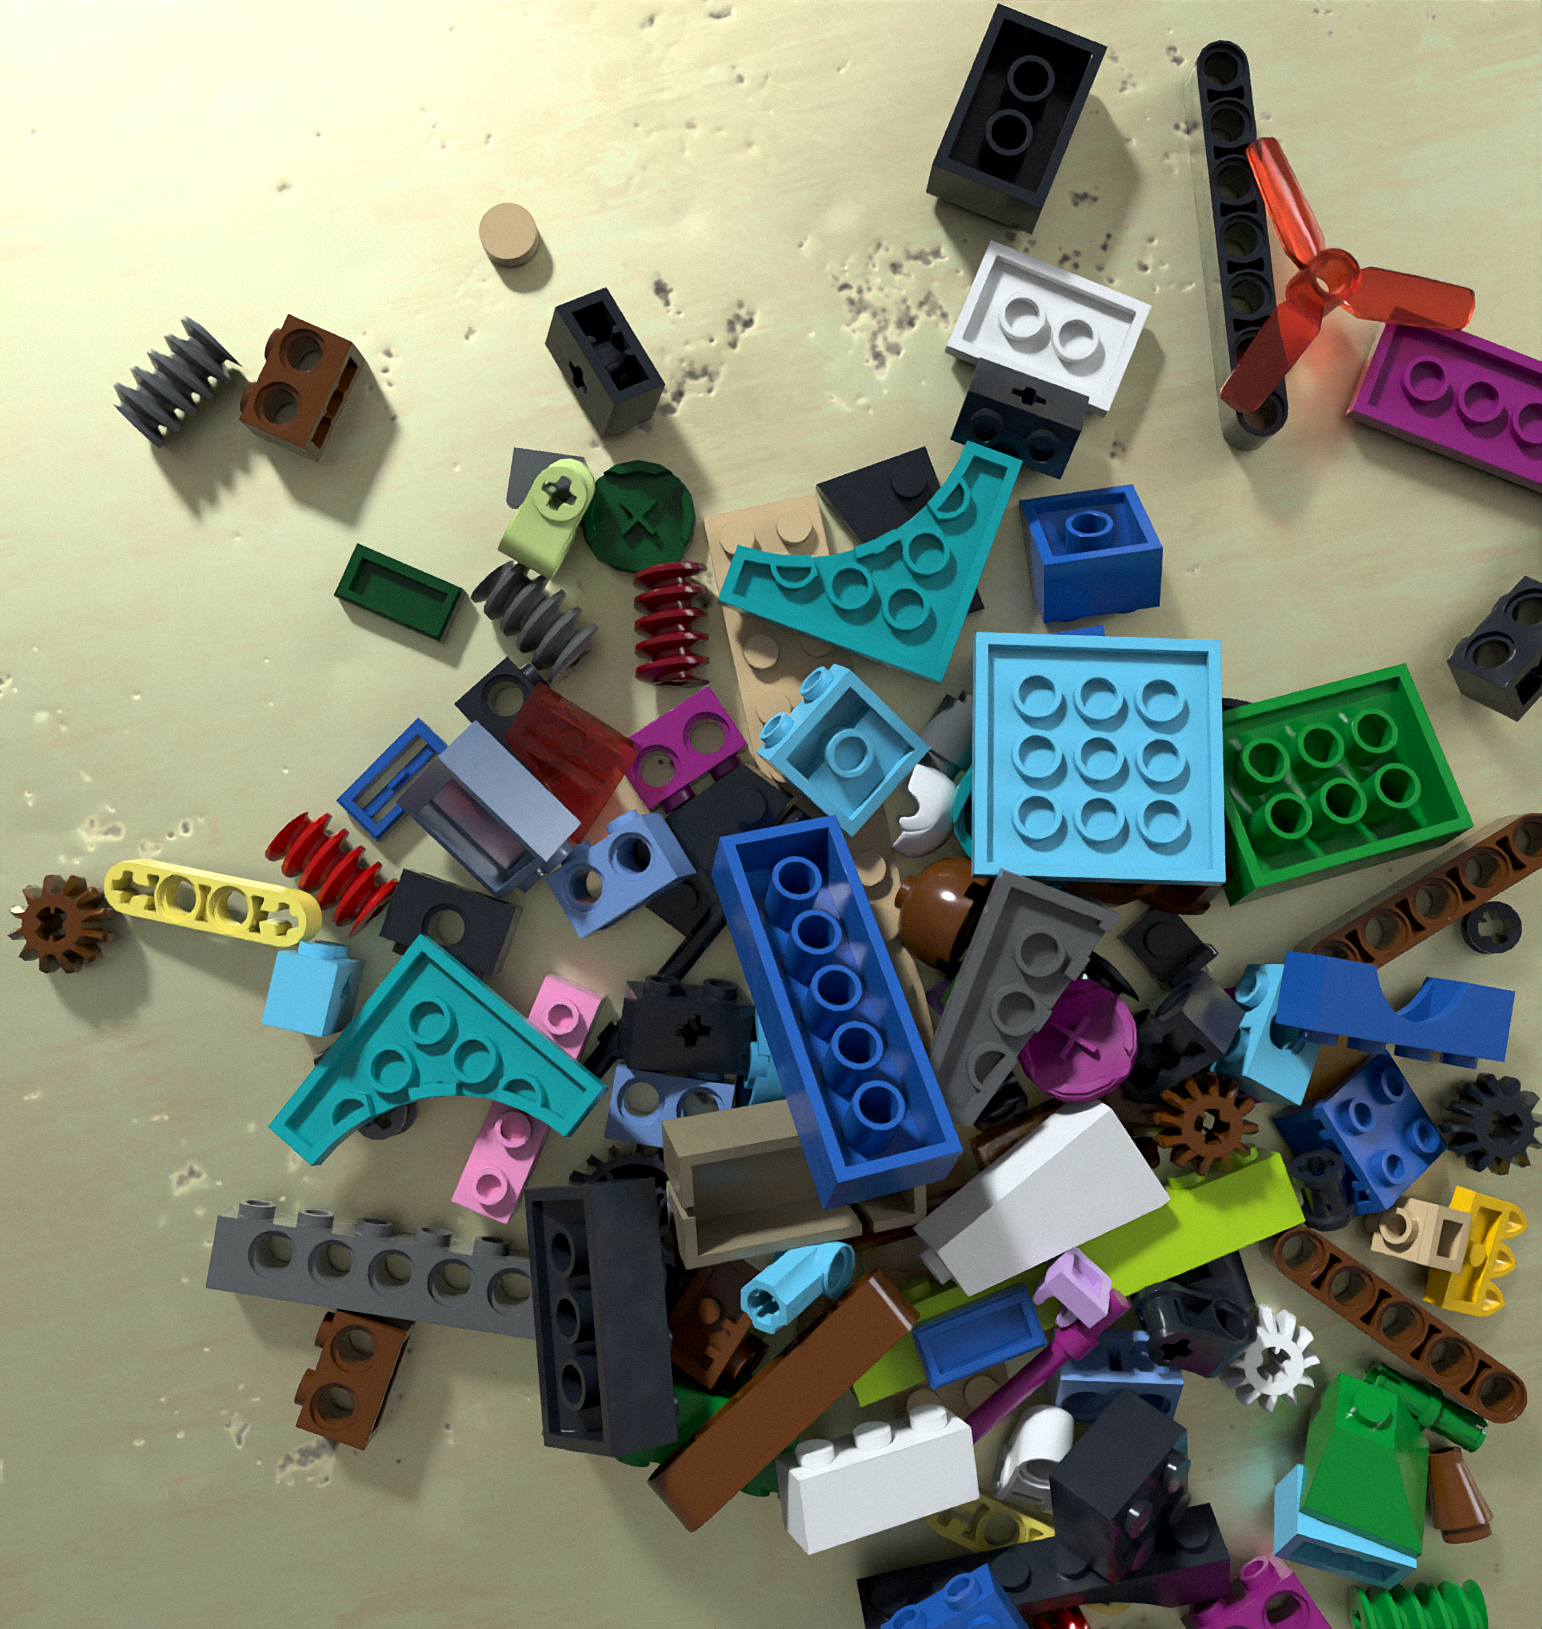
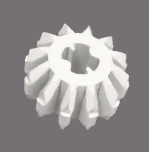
(1287, 1365)

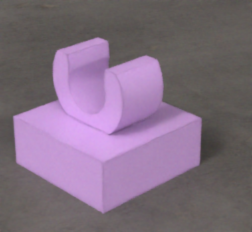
(1078, 1286)

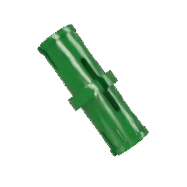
(1430, 1407)

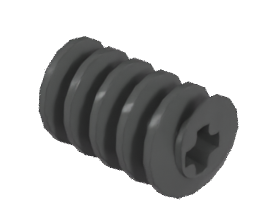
(173, 381)
(536, 618)

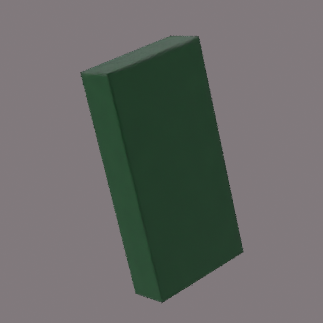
(400, 593)

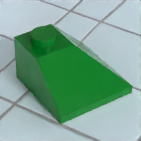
(1366, 1465)

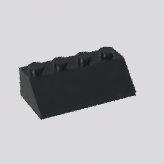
(601, 1316)

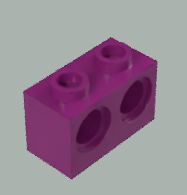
(671, 737)
(1248, 1599)

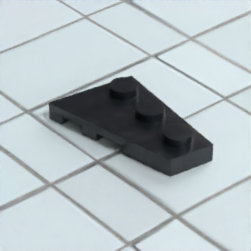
(885, 498)

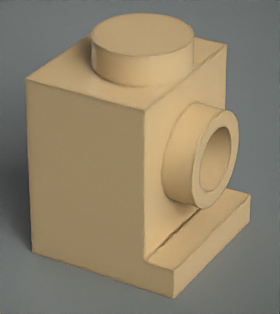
(1421, 1233)

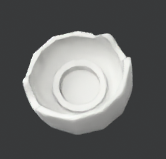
(932, 819)

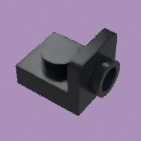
(1167, 948)

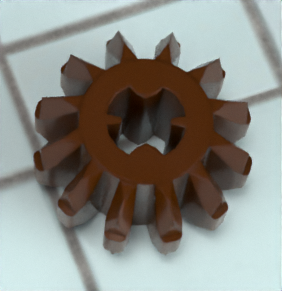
(42, 923)
(1228, 1126)

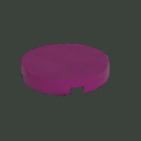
(1083, 1045)

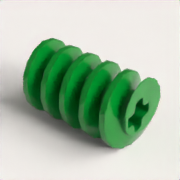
(1418, 1609)

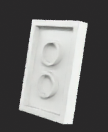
(1048, 325)

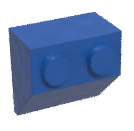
(1091, 553)

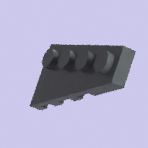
(1010, 978)

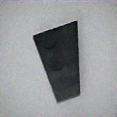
(733, 805)

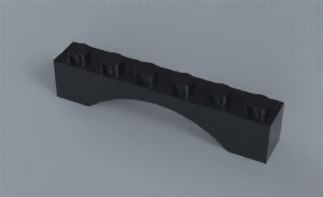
(1043, 1575)

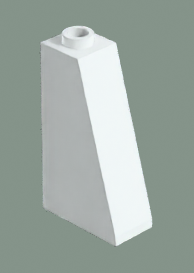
(1040, 1199)

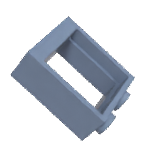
(490, 813)

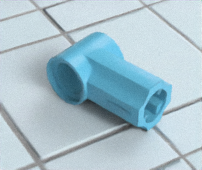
(795, 1282)

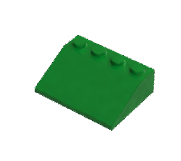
(1333, 784)

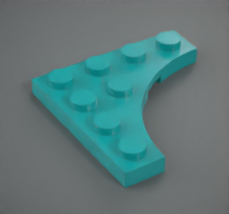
(895, 595)
(427, 1037)

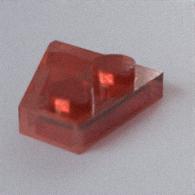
(571, 753)

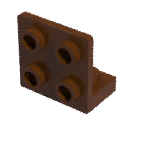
(711, 1331)

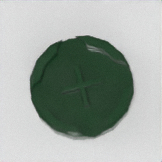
(639, 517)

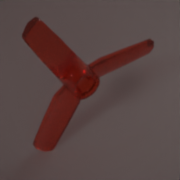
(1364, 293)

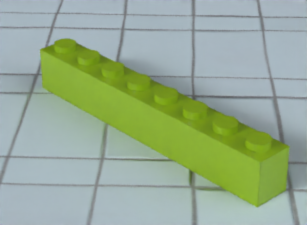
(1197, 1225)

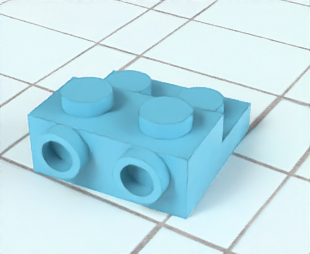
(841, 747)

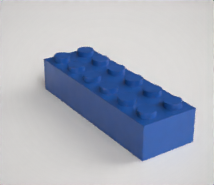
(833, 1013)

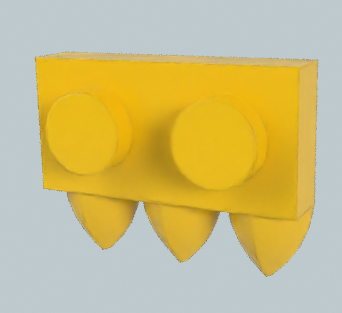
(1483, 1257)

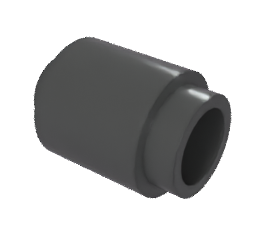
(950, 736)

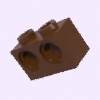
(318, 392)
(364, 1376)

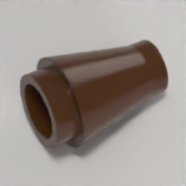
(1456, 1499)

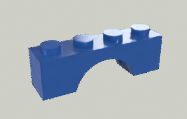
(1345, 999)

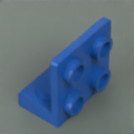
(1374, 1128)

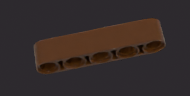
(1449, 886)
(1412, 1337)
(783, 1399)

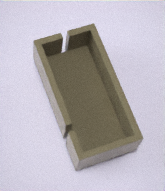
(748, 1192)

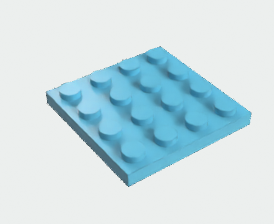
(1097, 759)

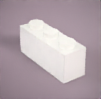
(876, 1477)

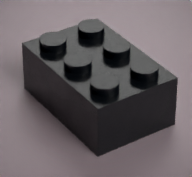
(1014, 118)

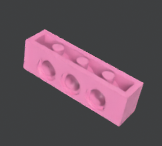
(511, 1137)

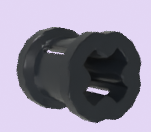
(1311, 1186)

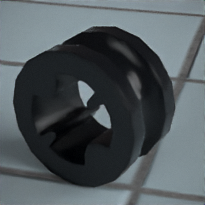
(1497, 911)

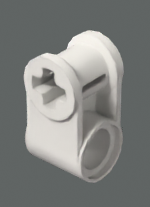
(1031, 1453)

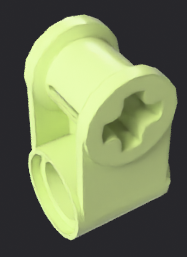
(545, 525)

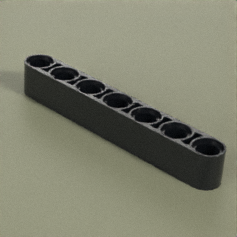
(1240, 220)

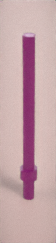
(1070, 1342)

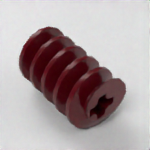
(669, 625)

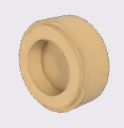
(508, 234)

